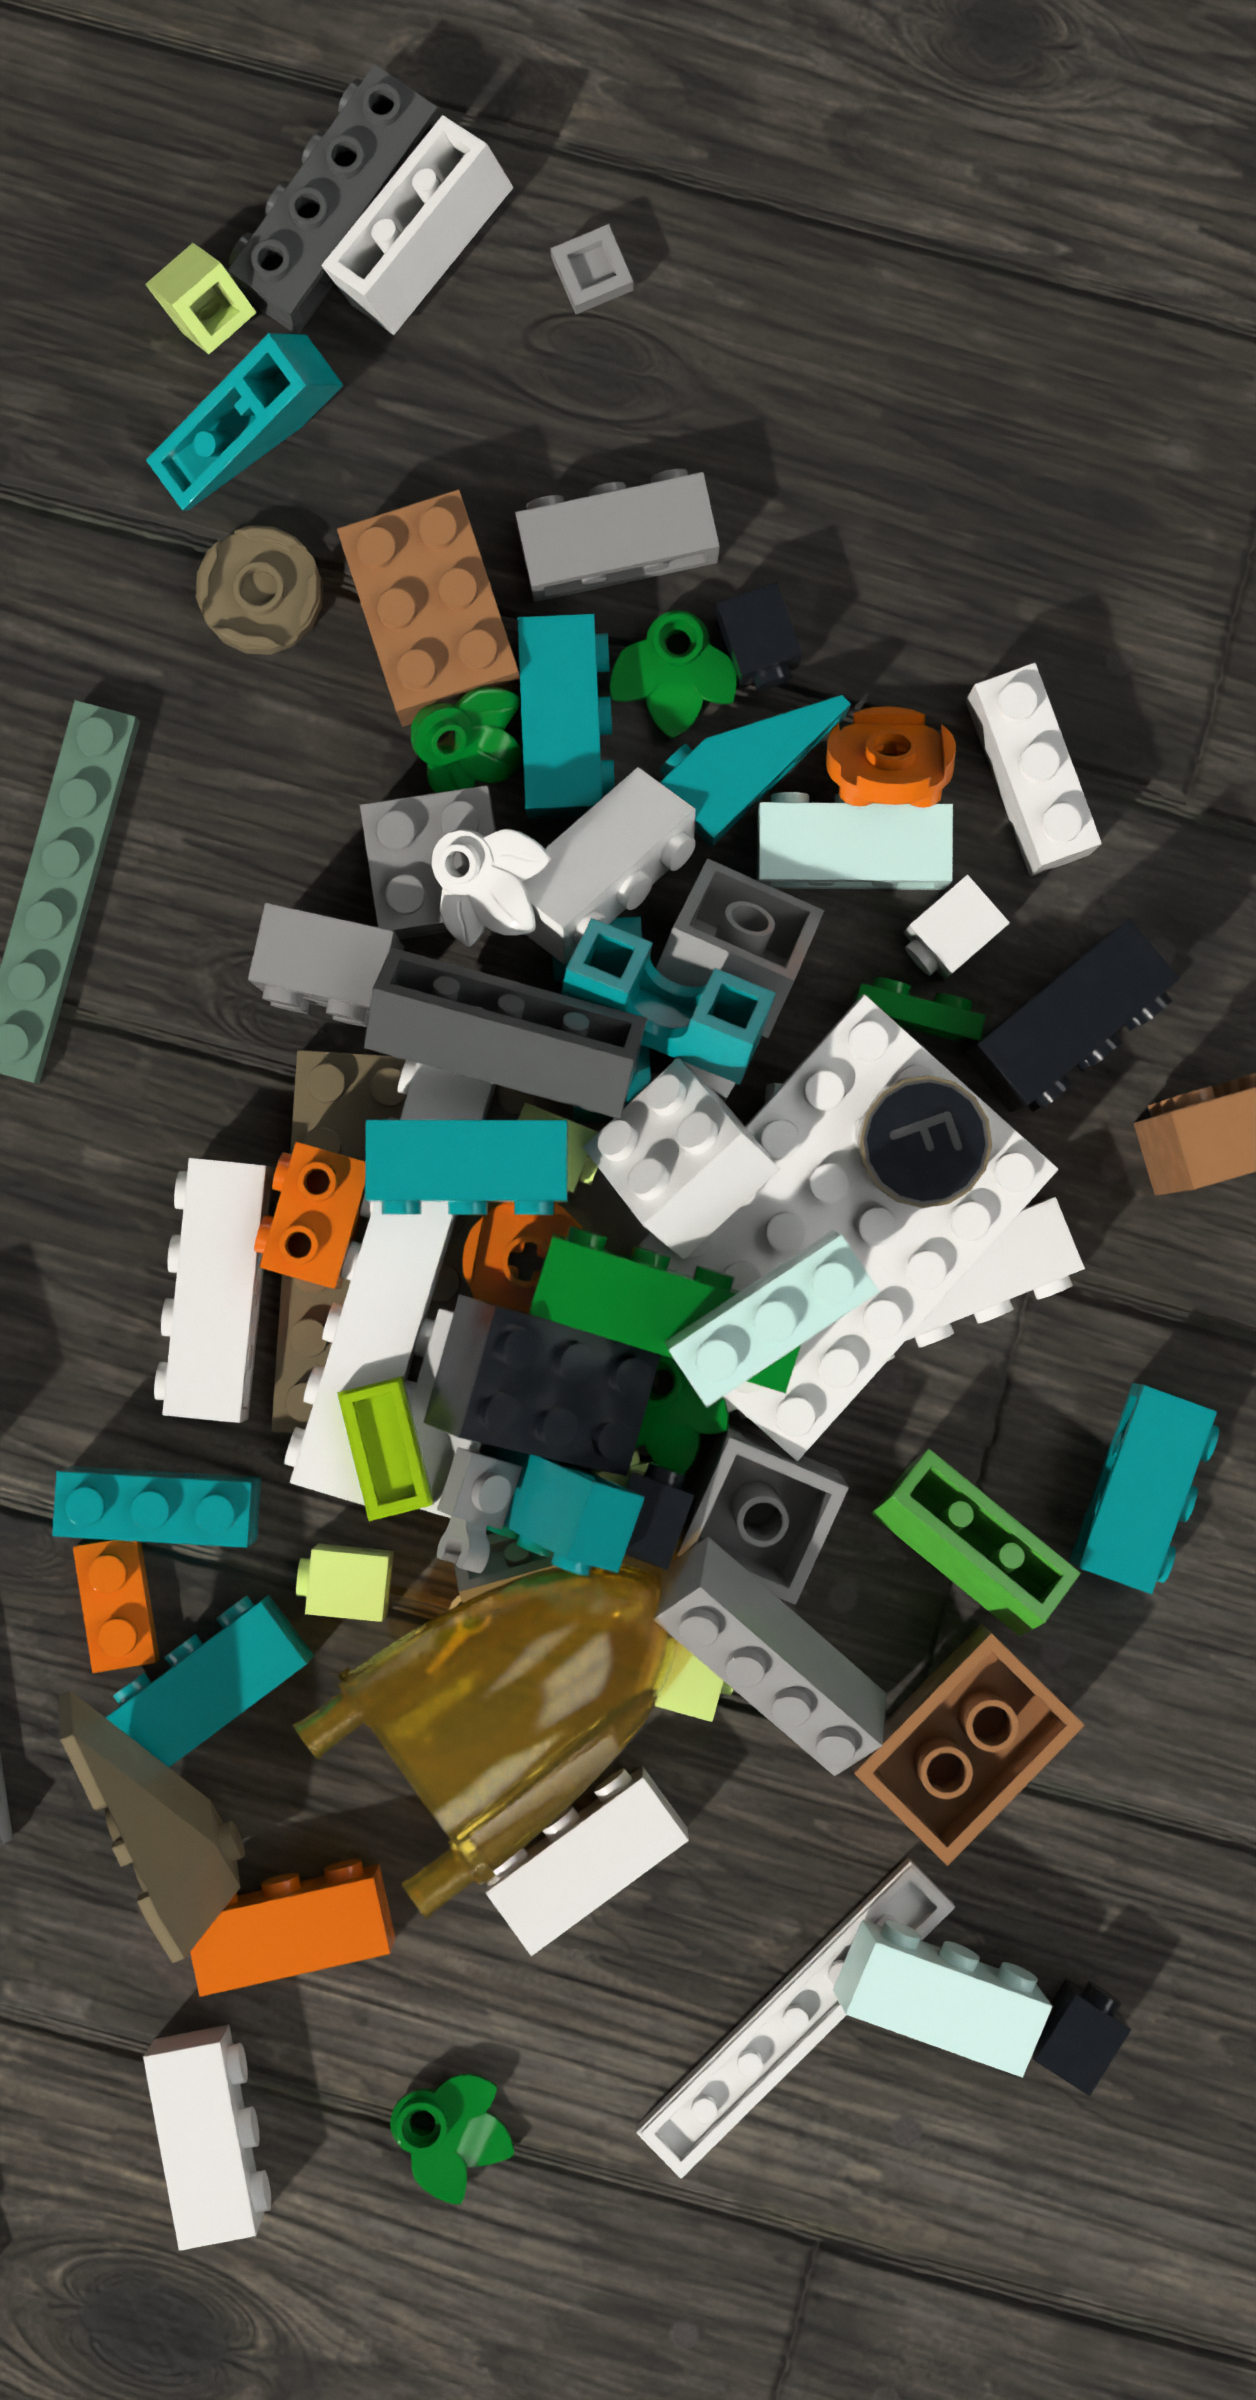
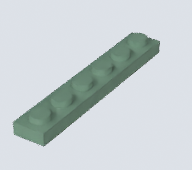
(60, 884)

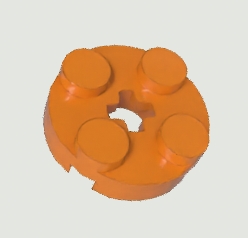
(912, 777)
(490, 1247)

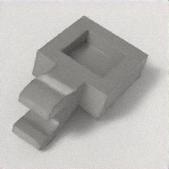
(474, 1497)

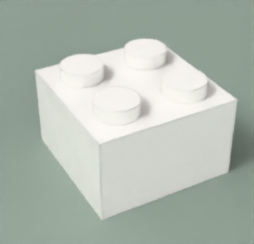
(680, 1159)

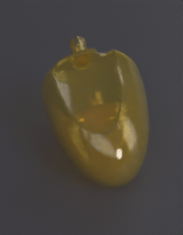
(507, 1709)

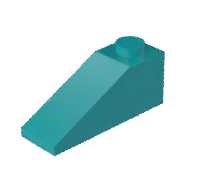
(245, 417)
(740, 766)

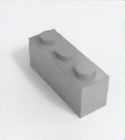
(617, 534)

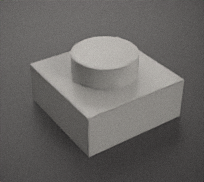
(592, 269)

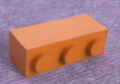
(296, 1928)

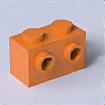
(313, 1216)

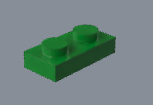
(945, 1017)

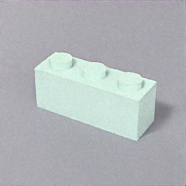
(853, 845)
(771, 1317)
(942, 1996)

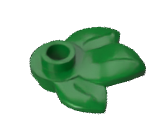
(670, 681)
(477, 741)
(677, 1419)
(460, 2137)

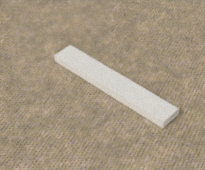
(779, 2028)

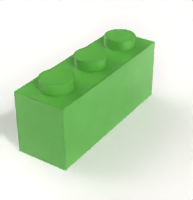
(975, 1543)

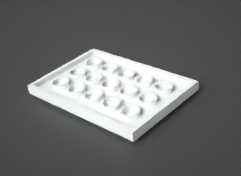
(822, 1187)

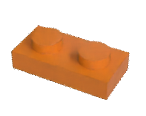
(116, 1604)

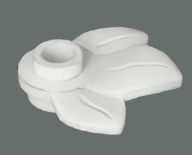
(493, 887)

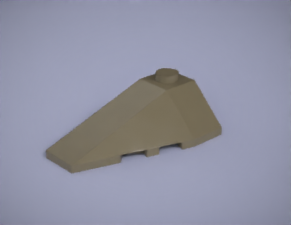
(158, 1823)

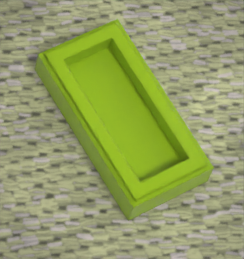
(386, 1448)

